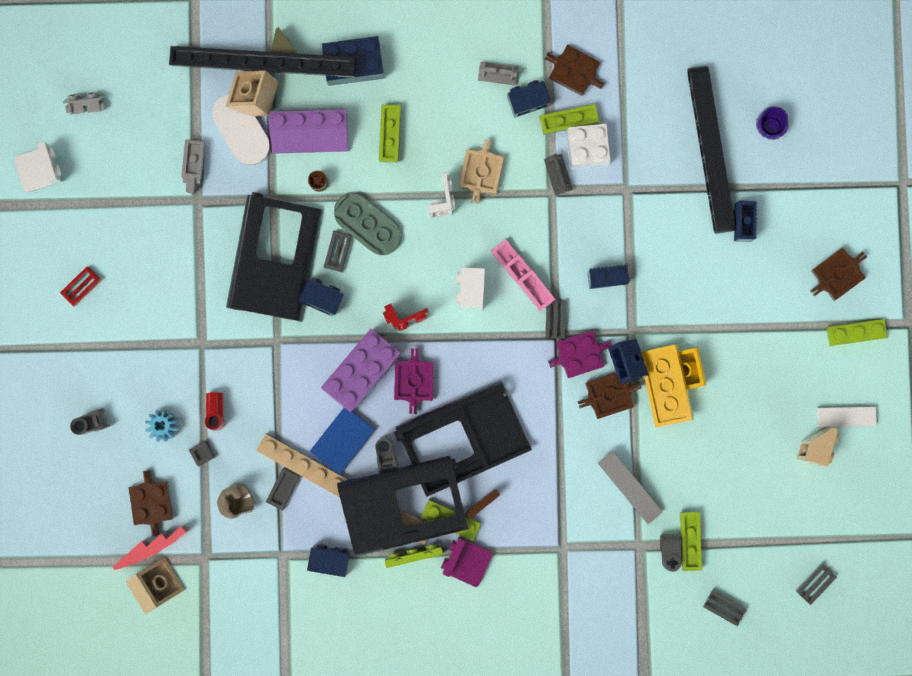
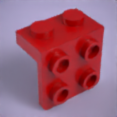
(391, 317)

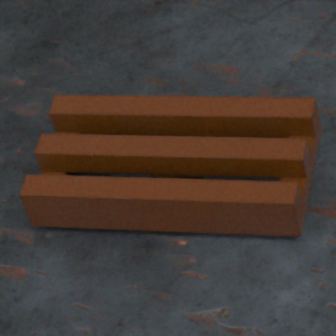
(482, 503)

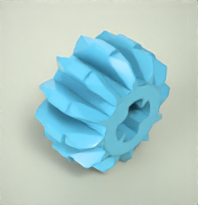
(161, 433)

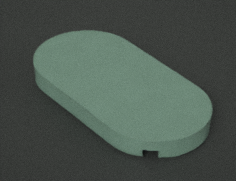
(367, 224)

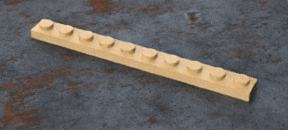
(313, 470)

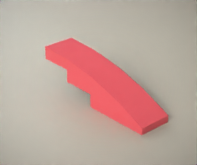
(145, 550)

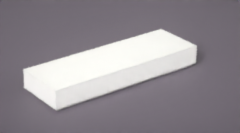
(846, 417)

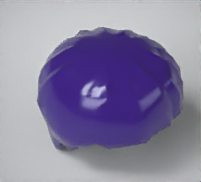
(772, 123)

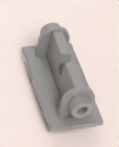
(497, 73)
(77, 103)

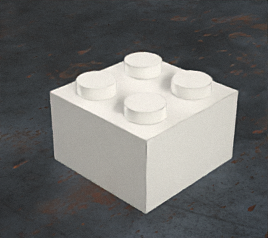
(588, 146)
(471, 288)

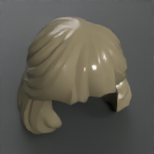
(235, 501)

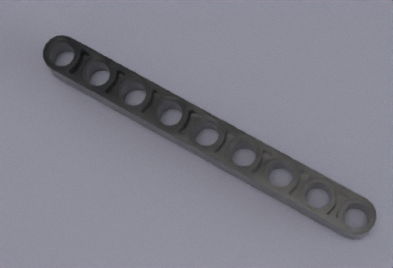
(711, 149)

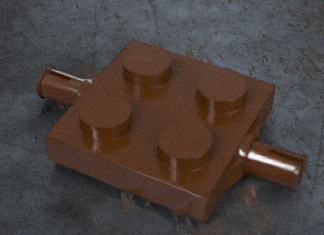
(574, 70)
(838, 274)
(608, 395)
(150, 503)

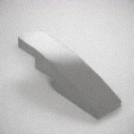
(630, 487)

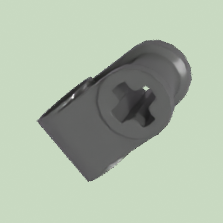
(93, 422)
(386, 457)
(671, 547)

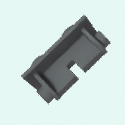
(558, 174)

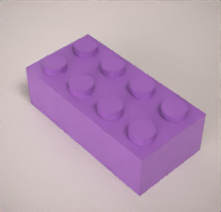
(360, 371)

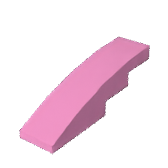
(522, 275)

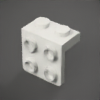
(38, 168)

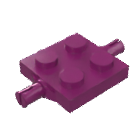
(580, 354)
(413, 381)

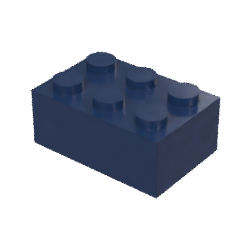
(367, 56)

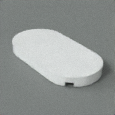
(241, 133)

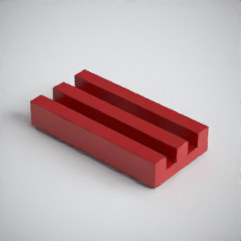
(69, 298)

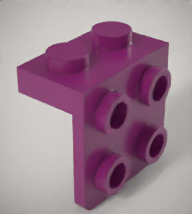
(466, 562)

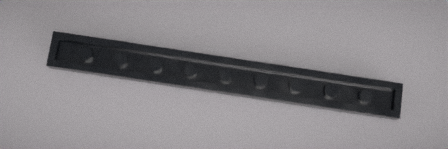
(262, 61)

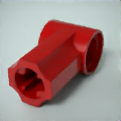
(214, 408)

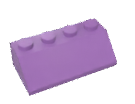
(309, 131)

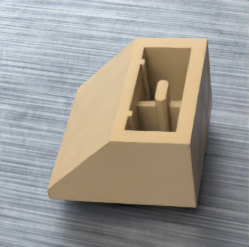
(818, 447)

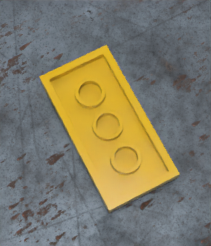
(667, 386)

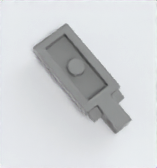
(193, 164)

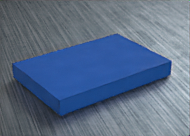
(342, 440)

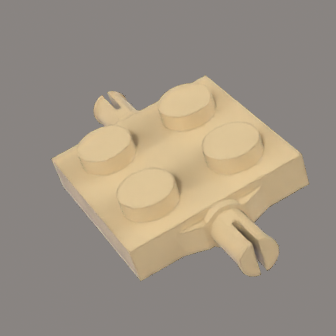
(481, 171)

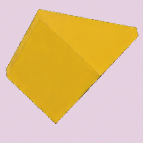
(692, 368)

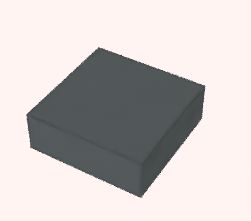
(201, 453)

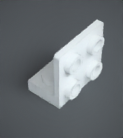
(441, 209)

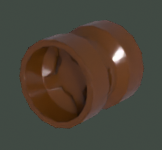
(318, 181)

